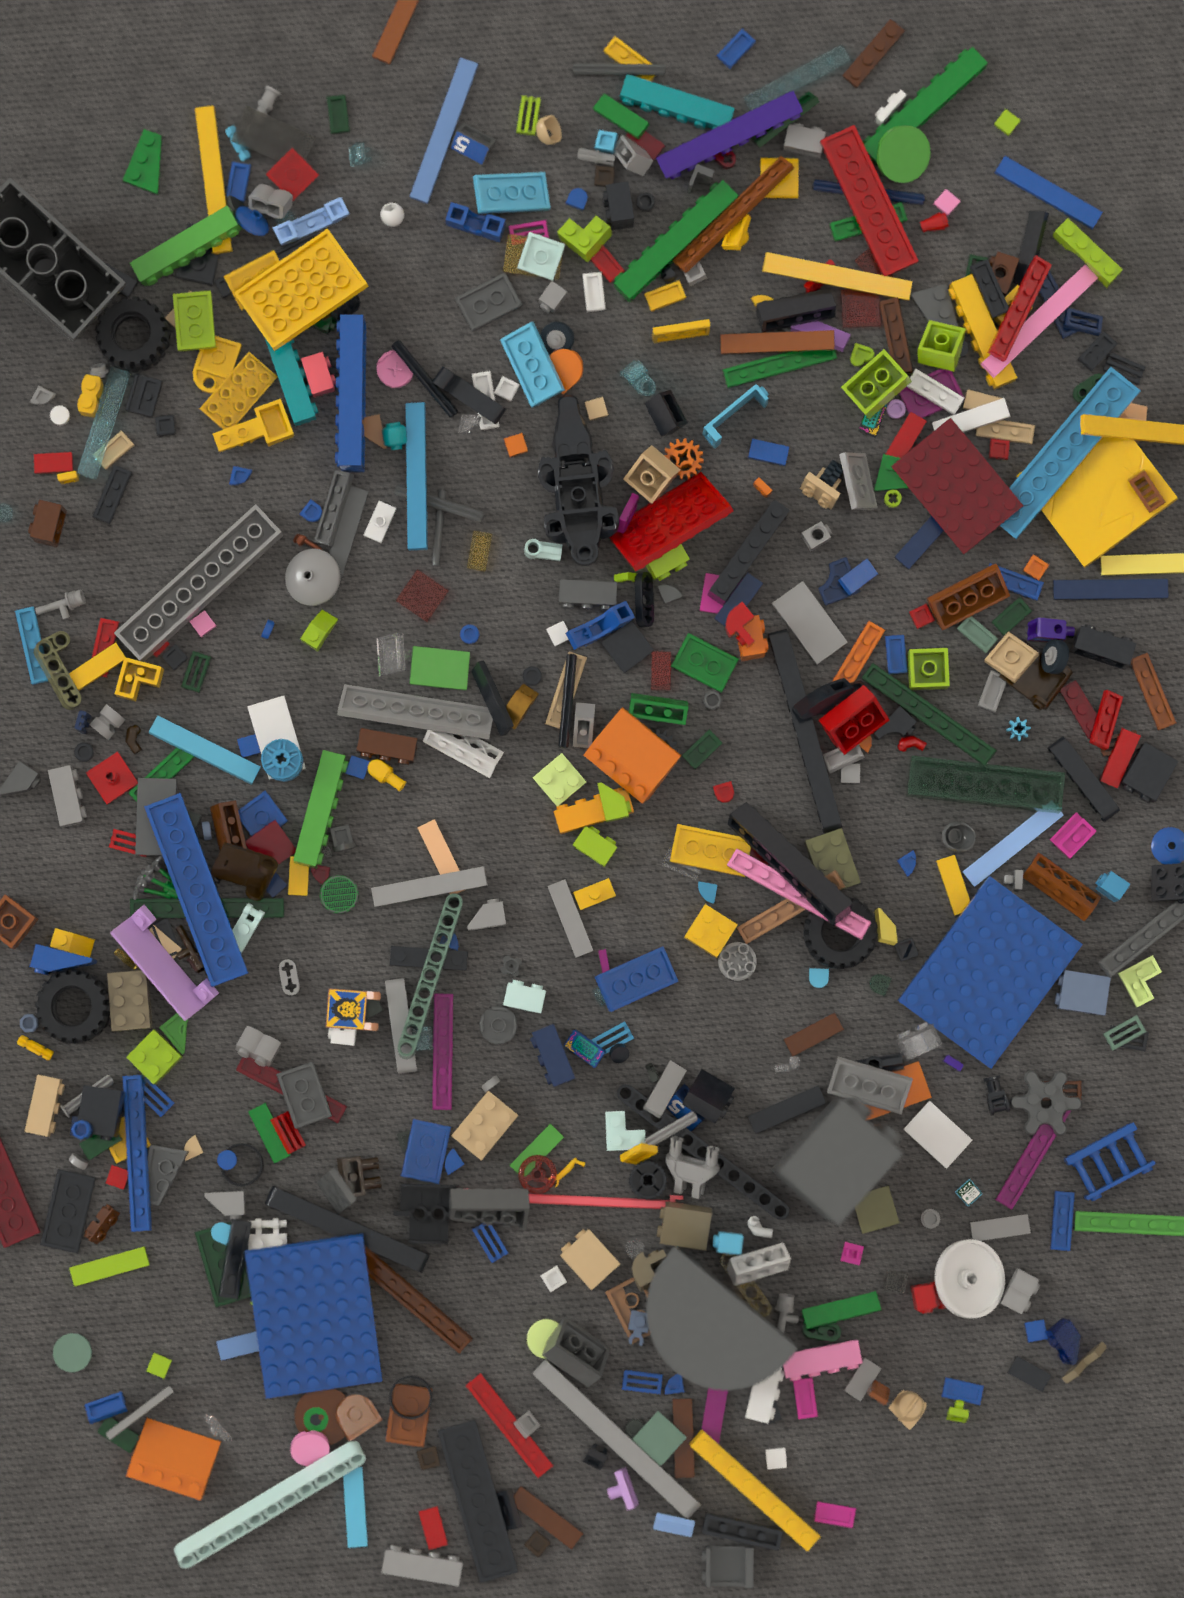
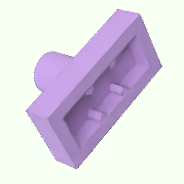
(623, 1489)

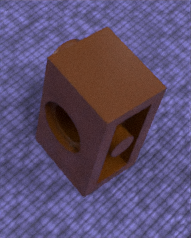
(1007, 265)

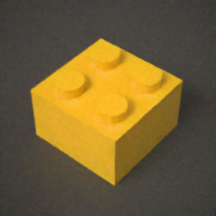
(710, 931)

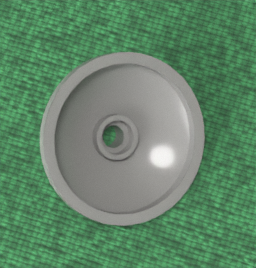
(323, 579)

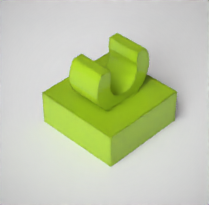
(958, 1413)

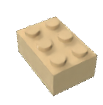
(484, 1125)

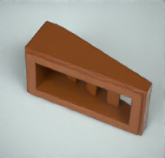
(1156, 504)
(879, 1392)

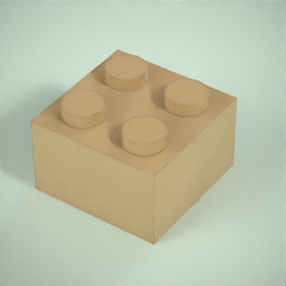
(651, 474)

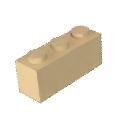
(44, 1105)

